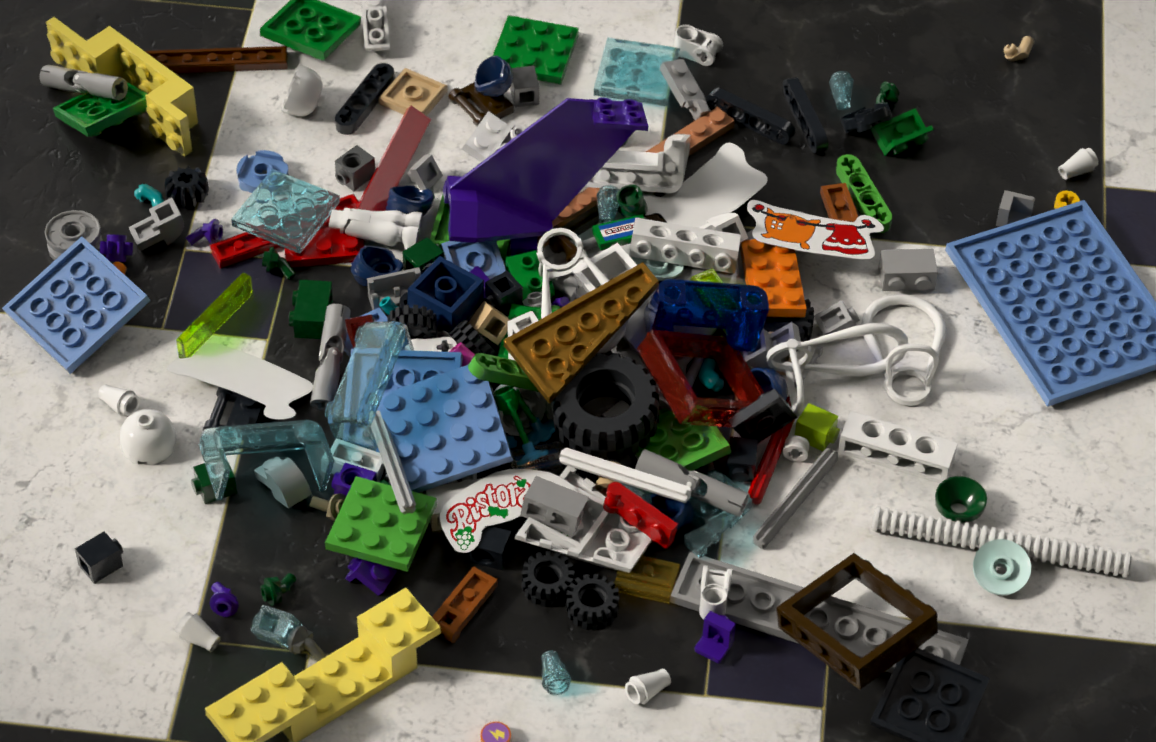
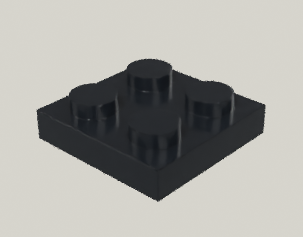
(763, 416)

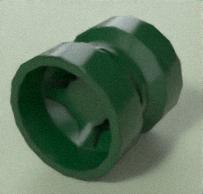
(631, 201)

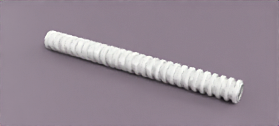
(976, 537)

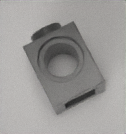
(354, 168)

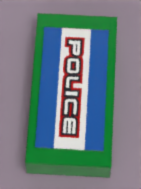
(615, 232)

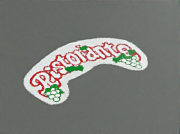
(489, 503)

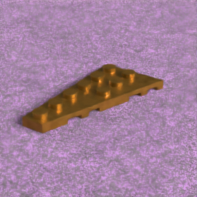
(568, 338)

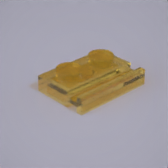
(649, 579)

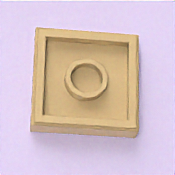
(414, 90)

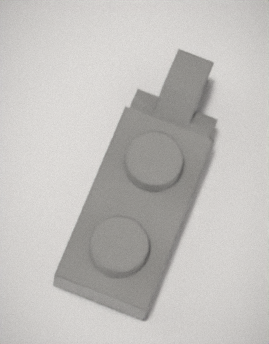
(684, 87)

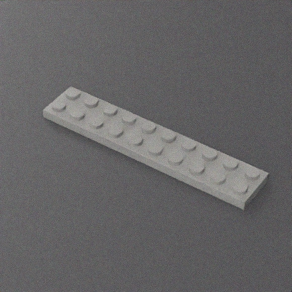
(755, 600)

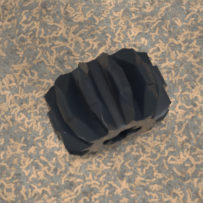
(186, 186)

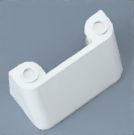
(647, 170)

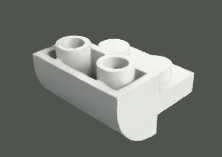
(490, 136)

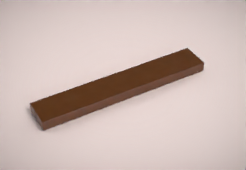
(222, 59)

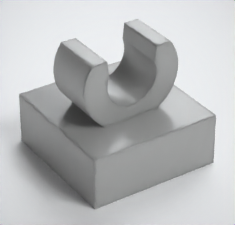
(425, 172)

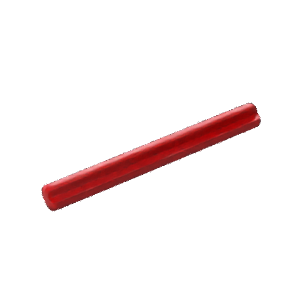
(769, 462)

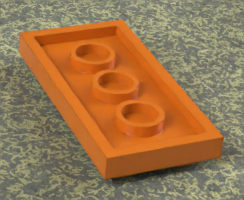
(777, 273)

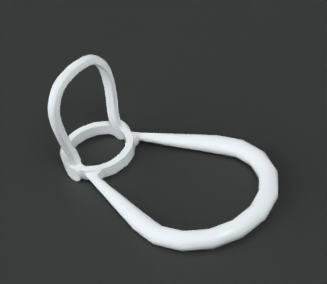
(563, 270)
(939, 337)
(787, 367)

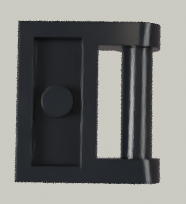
(244, 410)

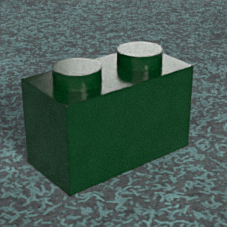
(310, 308)

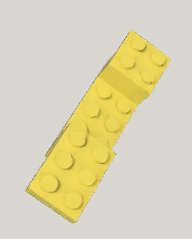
(168, 96)
(332, 685)

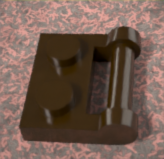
(498, 106)

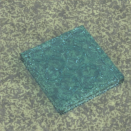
(634, 72)
(285, 210)

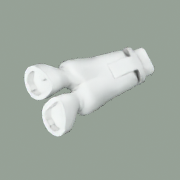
(378, 226)

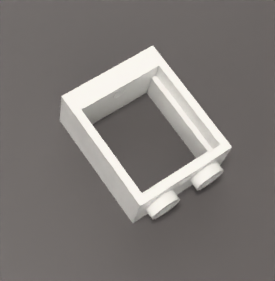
(610, 262)

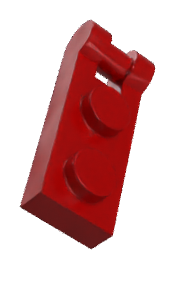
(640, 514)

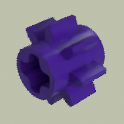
(116, 248)

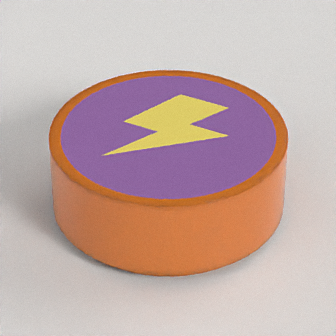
(495, 732)

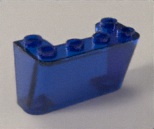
(710, 305)

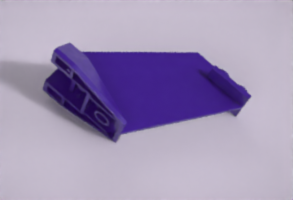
(539, 170)

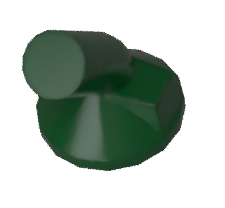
(888, 93)
(272, 260)
(273, 588)

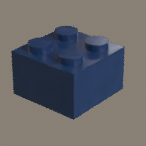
(448, 292)

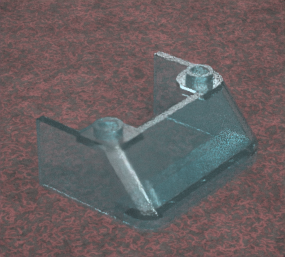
(366, 380)
(260, 438)

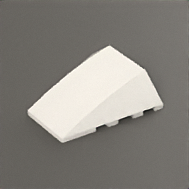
(602, 538)

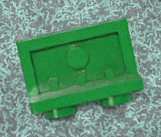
(901, 132)

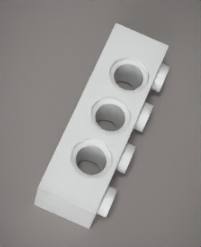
(684, 245)
(897, 447)

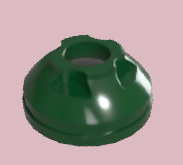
(960, 491)

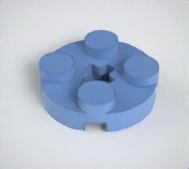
(248, 168)

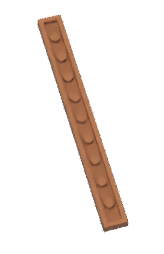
(702, 133)

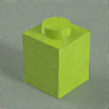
(817, 426)

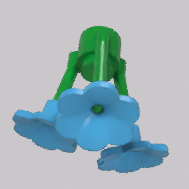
(507, 402)

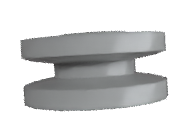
(68, 227)

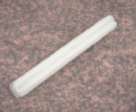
(625, 475)

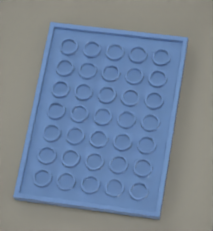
(1062, 300)

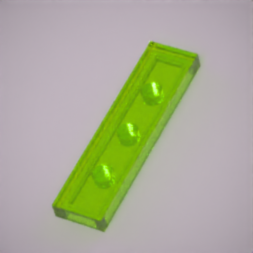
(214, 316)

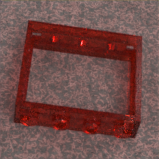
(658, 353)

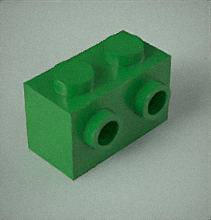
(526, 271)

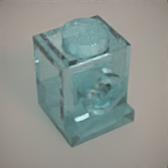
(274, 626)

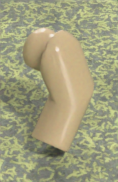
(1016, 53)

